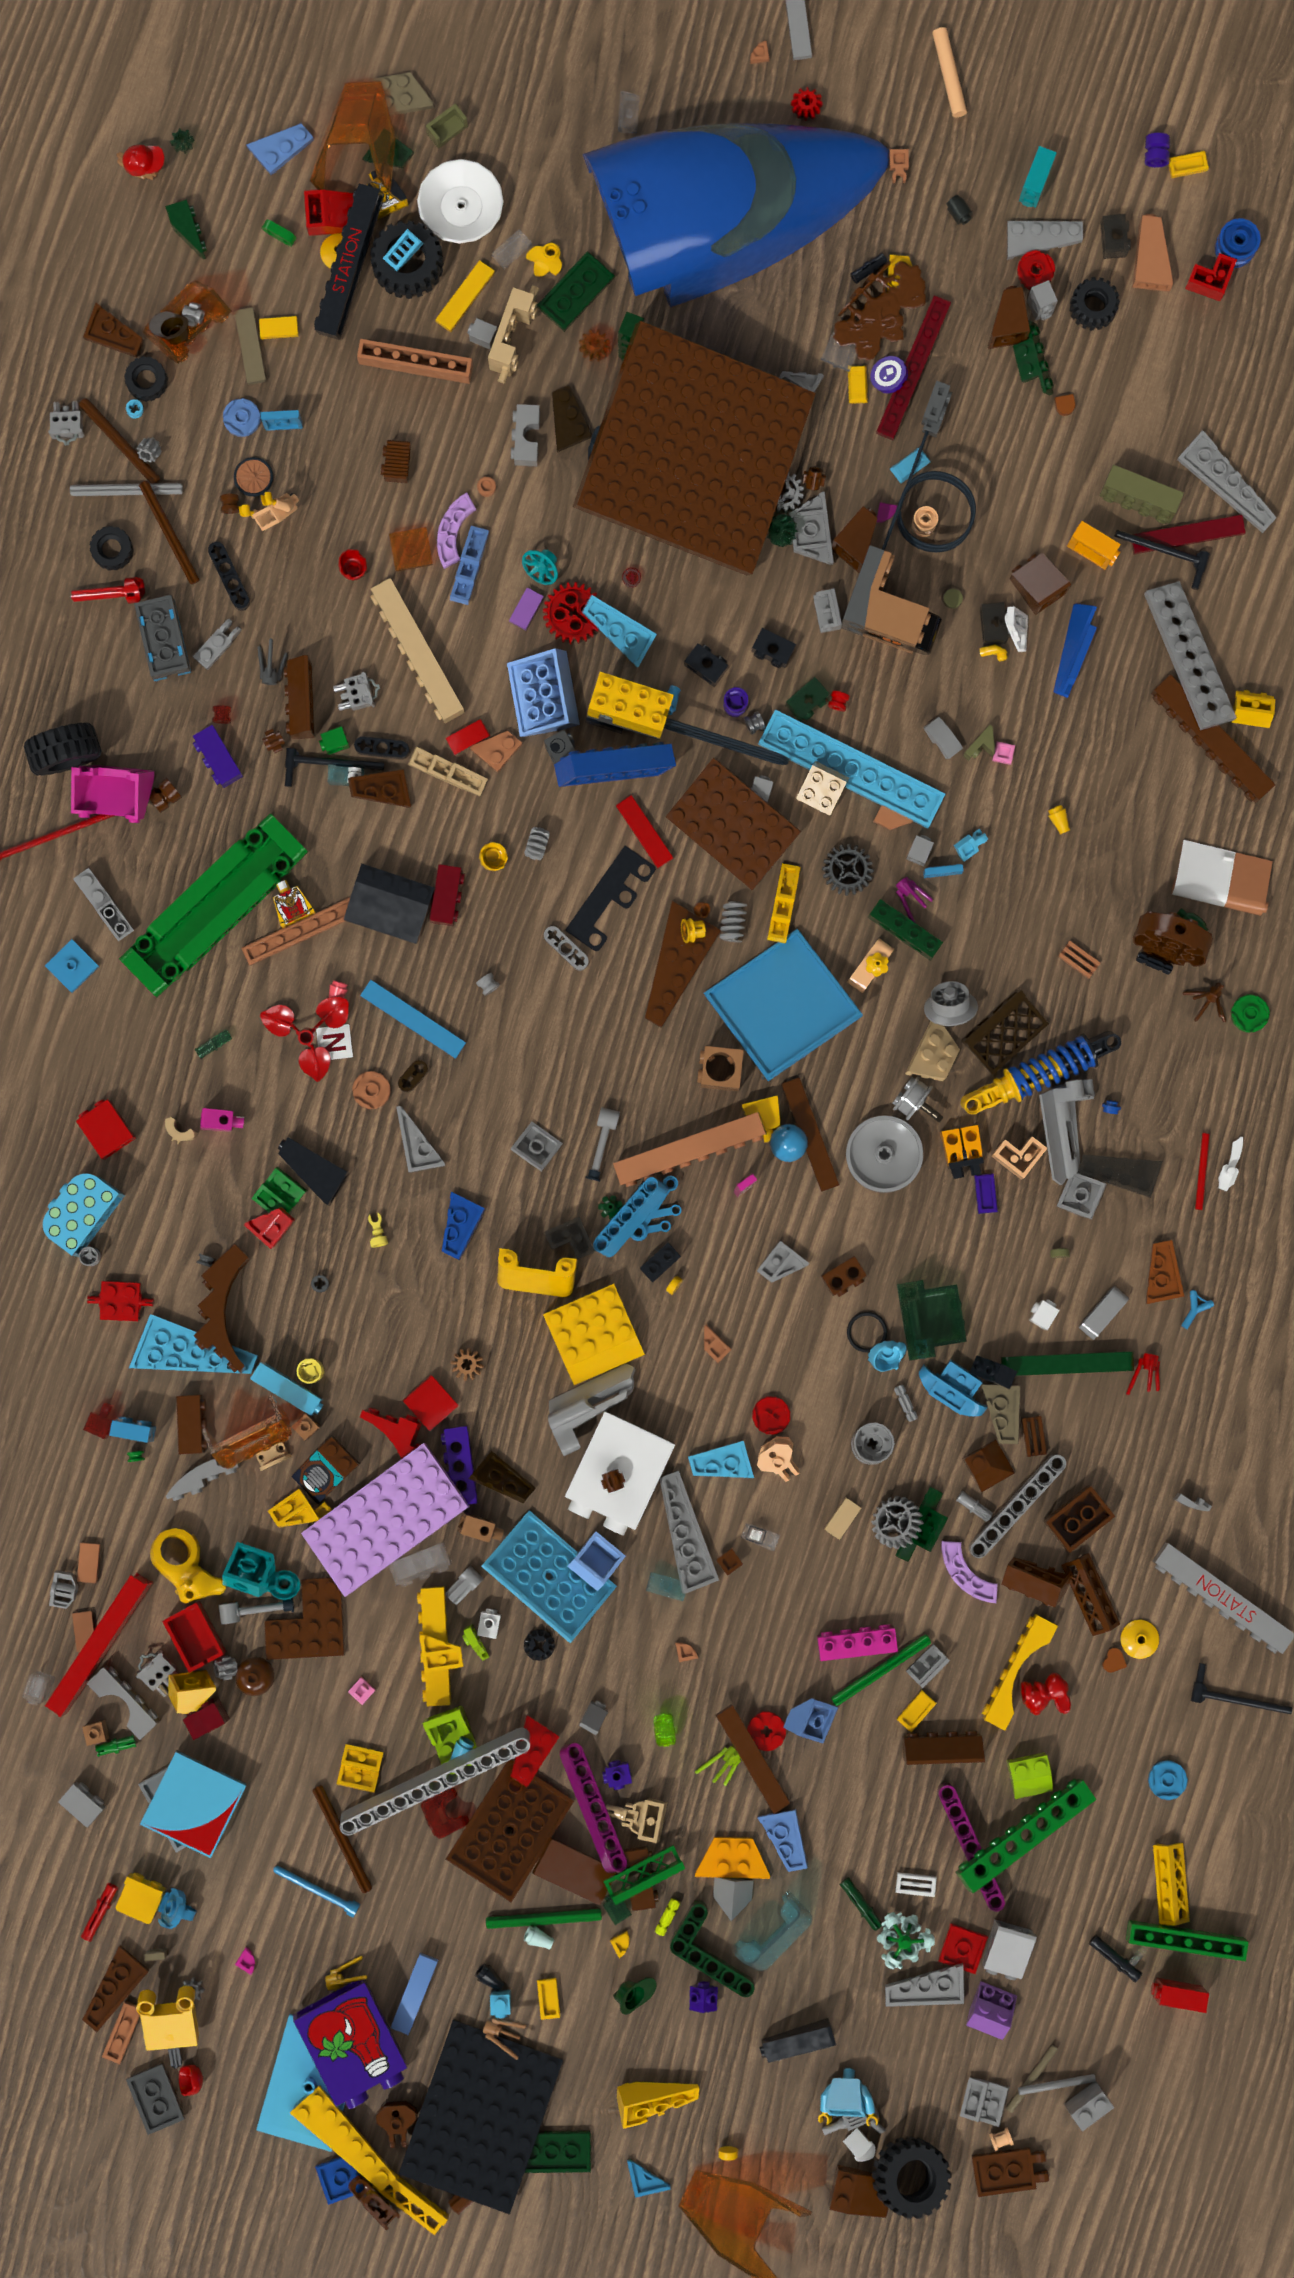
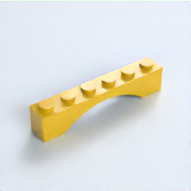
(1000, 1709)

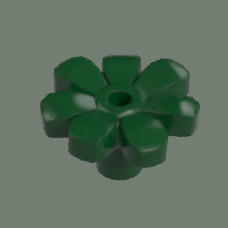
(610, 1202)

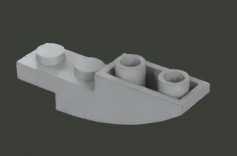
(103, 904)
(195, 1479)

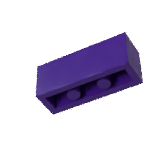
(216, 756)

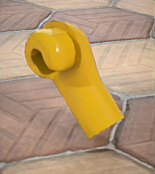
(994, 650)

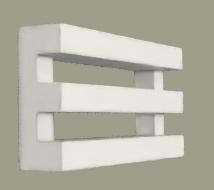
(899, 1882)

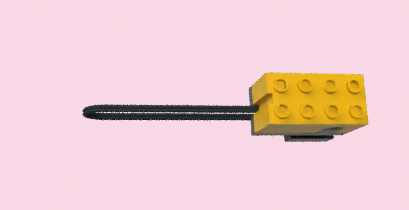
(644, 710)

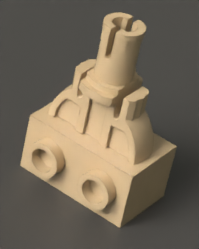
(645, 1818)

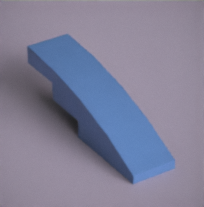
(469, 565)
(414, 1993)

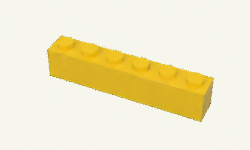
(434, 1625)

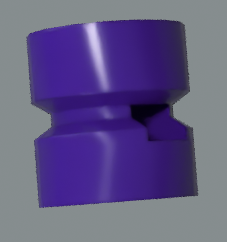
(1157, 147)
(735, 702)

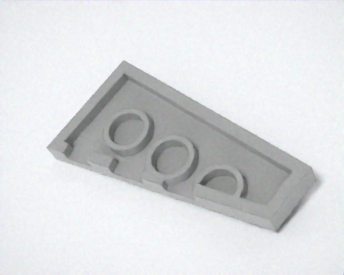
(931, 1988)

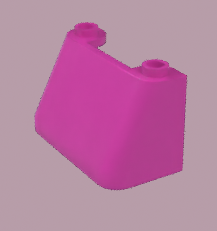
(110, 791)

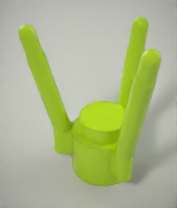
(730, 1757)

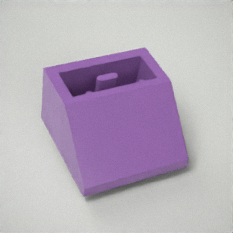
(992, 2010)

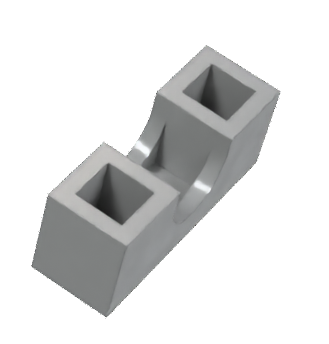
(526, 418)

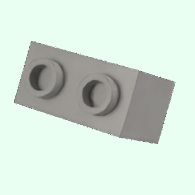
(1042, 301)

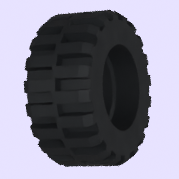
(413, 282)
(62, 748)
(929, 2194)

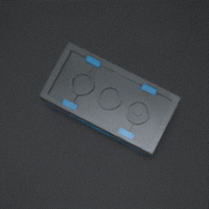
(162, 637)

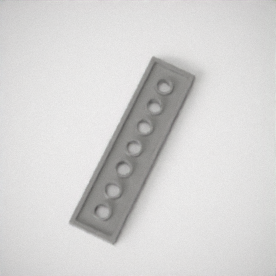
(1183, 665)

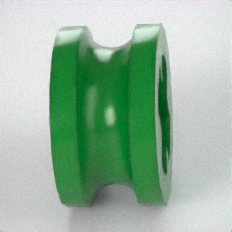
(135, 1456)

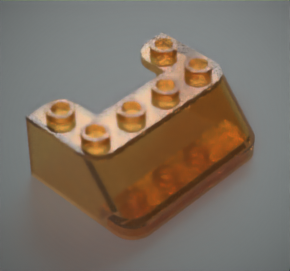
(210, 302)
(252, 1440)

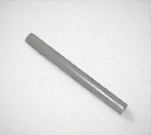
(1056, 2084)

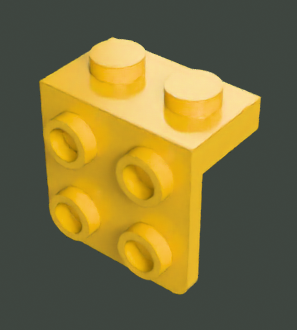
(140, 1898)

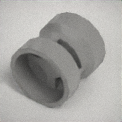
(89, 1256)

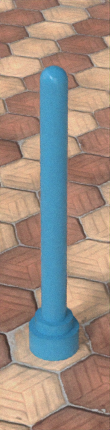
(349, 1906)

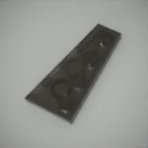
(1129, 1174)

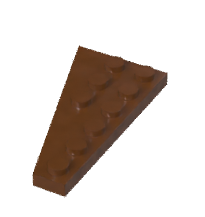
(676, 964)

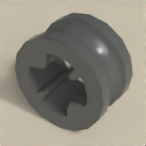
(205, 1260)
(316, 1279)

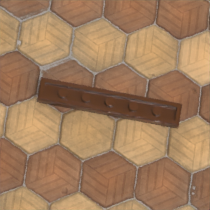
(805, 1120)
(752, 1759)

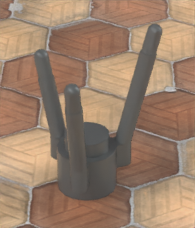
(270, 676)

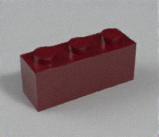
(447, 895)

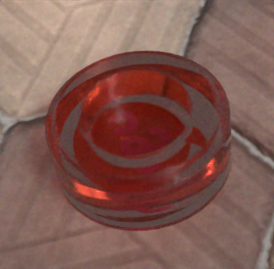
(631, 577)

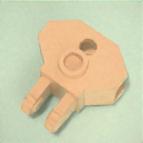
(777, 1457)

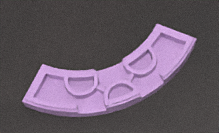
(449, 528)
(964, 1576)

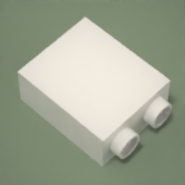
(635, 1454)

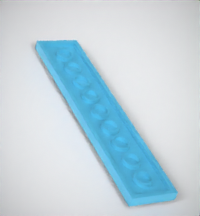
(866, 775)

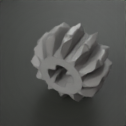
(537, 843)

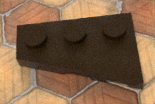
(568, 419)
(502, 1478)

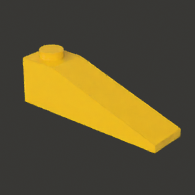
(645, 2099)

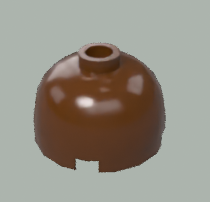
(254, 1676)

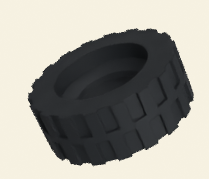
(156, 389)
(101, 537)

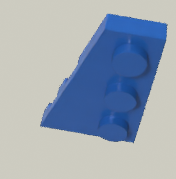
(461, 1225)

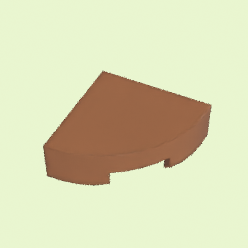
(760, 53)
(685, 1652)

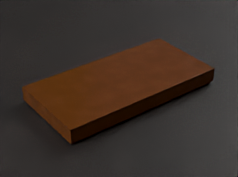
(573, 1871)

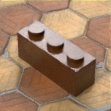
(190, 1423)

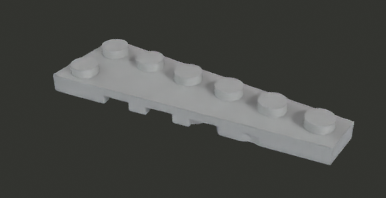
(1216, 472)
(689, 1546)

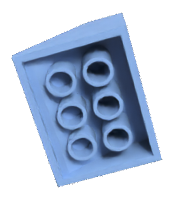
(543, 693)

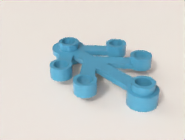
(658, 1213)

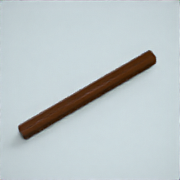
(119, 441)
(169, 532)
(342, 1839)

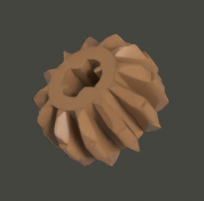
(464, 1370)

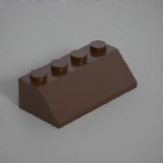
(300, 698)
(943, 1748)

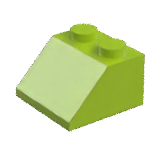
(1030, 1775)

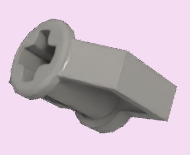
(63, 1589)

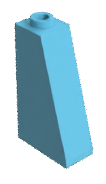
(287, 1389)

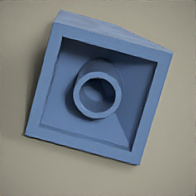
(811, 1719)

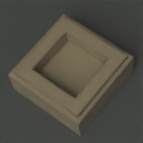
(156, 1954)

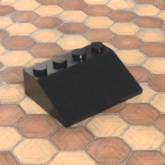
(388, 903)

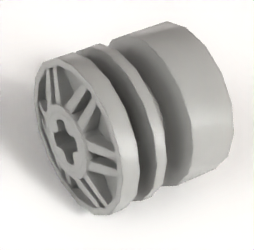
(877, 1433)

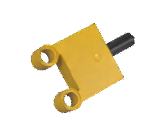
(169, 2024)

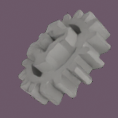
(790, 493)

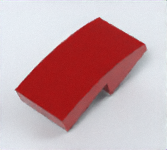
(467, 736)

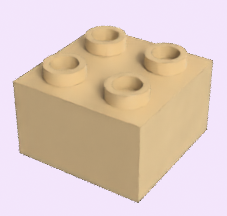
(822, 788)

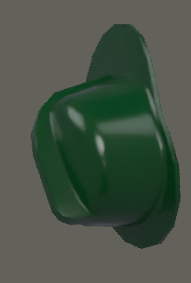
(633, 1994)

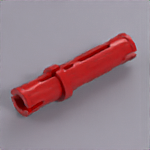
(103, 1904)

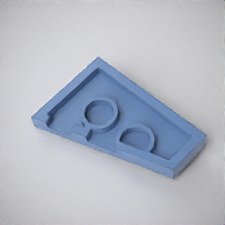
(280, 147)
(786, 1836)

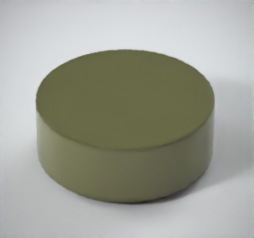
(952, 598)
(1060, 1253)

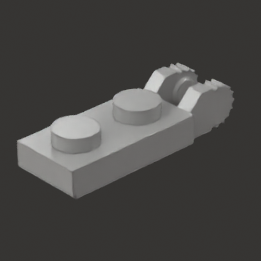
(216, 645)

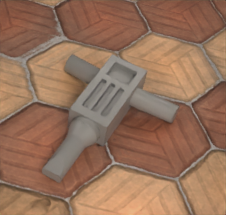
(853, 2122)

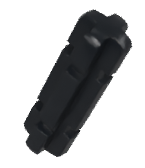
(1154, 963)

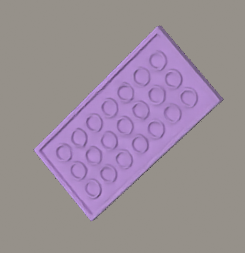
(385, 1519)

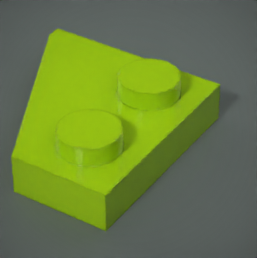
(471, 1638)

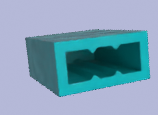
(1037, 177)

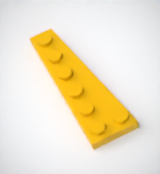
(334, 2128)

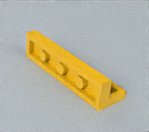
(1168, 1884)
(415, 2197)

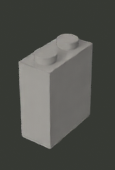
(1089, 2106)

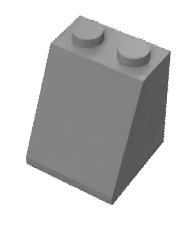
(1008, 1950)

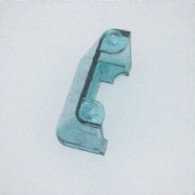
(761, 1957)

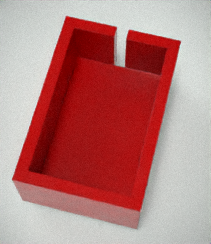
(194, 1636)

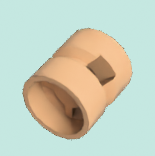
(924, 521)

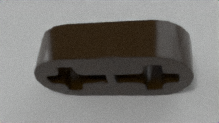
(416, 1079)

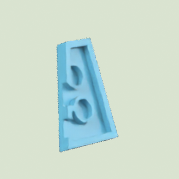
(722, 1462)

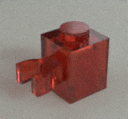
(99, 1423)

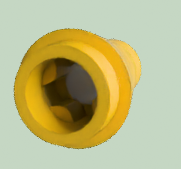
(1059, 818)

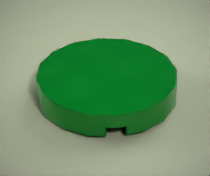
(1250, 1013)

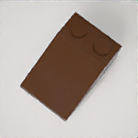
(855, 2194)

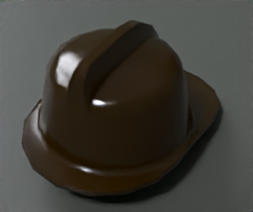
(170, 327)

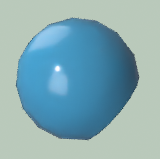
(788, 1143)

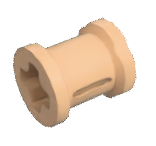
(1001, 2139)

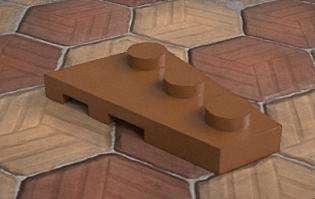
(1164, 1275)

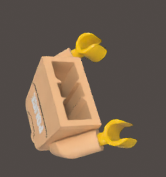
(273, 511)

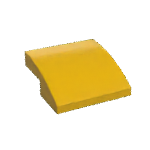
(360, 1768)

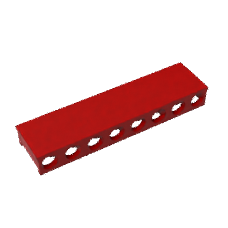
(98, 1644)

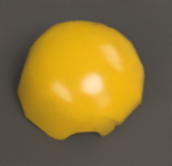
(493, 856)

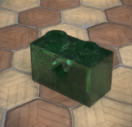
(813, 690)

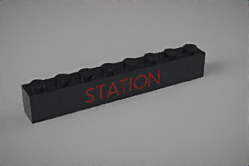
(349, 261)

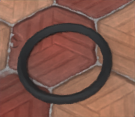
(858, 1316)

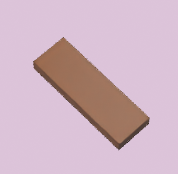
(122, 2033)

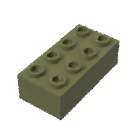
(1141, 494)

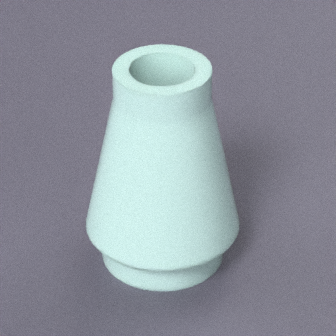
(536, 1937)

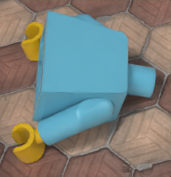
(847, 2098)

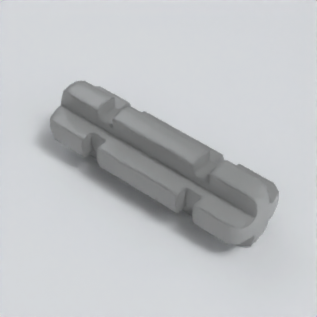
(905, 1403)

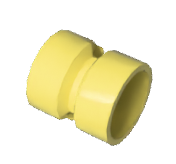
(310, 1370)

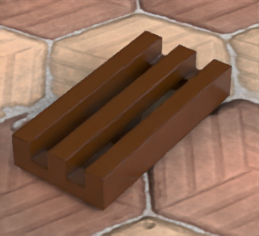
(1034, 1438)

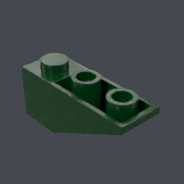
(183, 224)

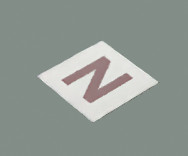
(336, 1041)

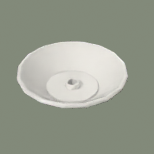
(457, 184)

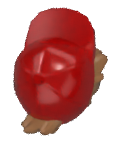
(142, 161)

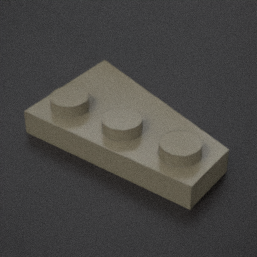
(1004, 1411)

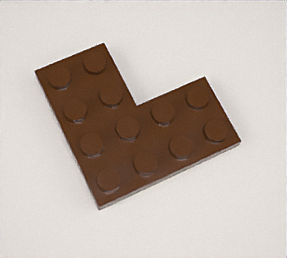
(317, 1632)

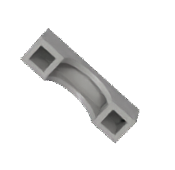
(108, 1683)

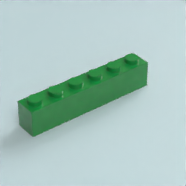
(1186, 1940)

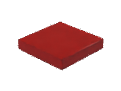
(962, 1947)

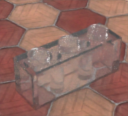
(420, 1564)

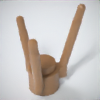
(493, 2028)

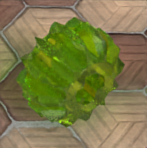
(664, 1729)

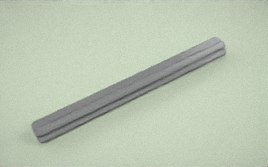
(124, 489)

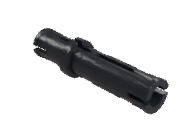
(1122, 1964)

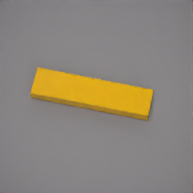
(465, 296)

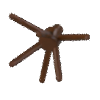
(1213, 996)

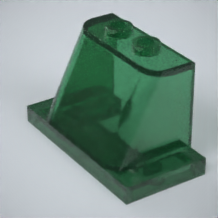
(930, 1318)

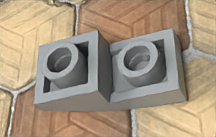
(943, 737)

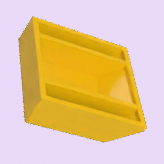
(593, 1334)

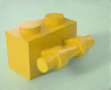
(1254, 708)

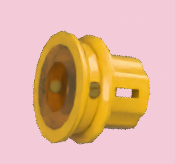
(692, 929)

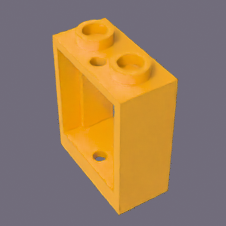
(1094, 545)

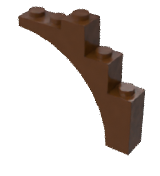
(214, 1332)

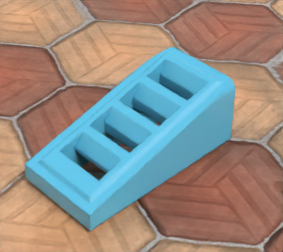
(398, 245)

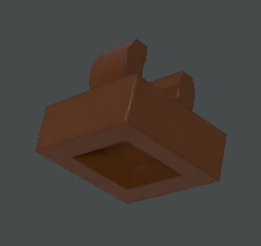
(729, 1561)

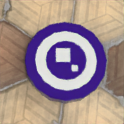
(889, 374)

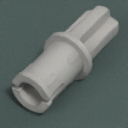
(974, 1506)

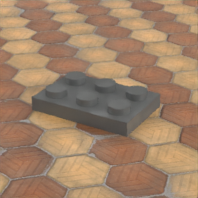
(155, 2098)

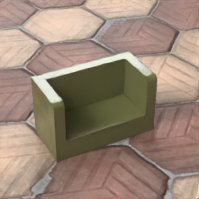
(446, 126)

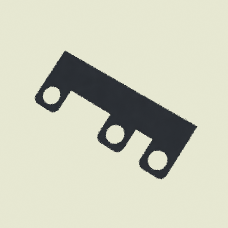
(606, 890)

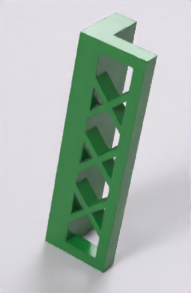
(647, 1881)

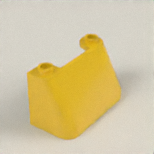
(537, 1281)

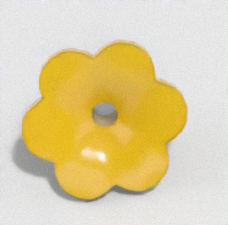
(875, 969)

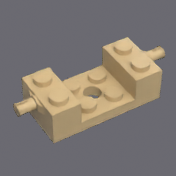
(522, 308)

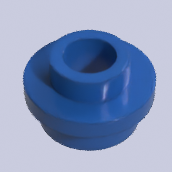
(1111, 1107)

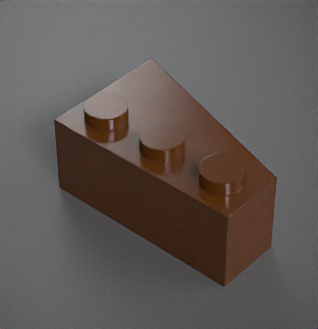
(1036, 1582)

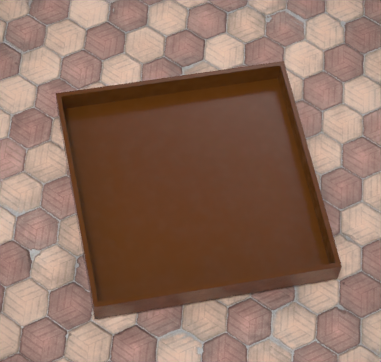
(694, 449)

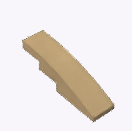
(447, 771)

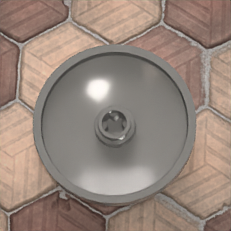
(884, 1154)

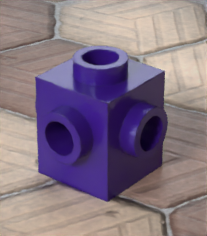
(617, 1767)
(703, 1997)

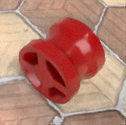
(838, 701)

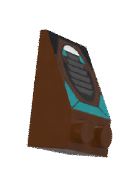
(325, 1469)

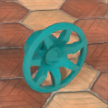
(543, 564)

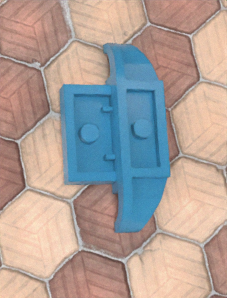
(954, 1388)

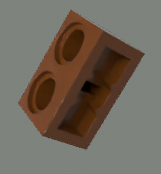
(842, 1272)

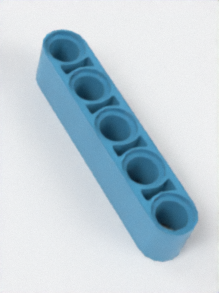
(630, 1217)

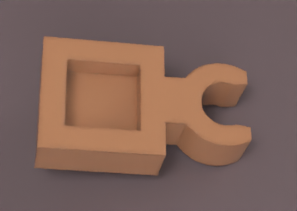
(899, 161)

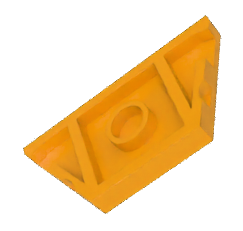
(732, 1859)

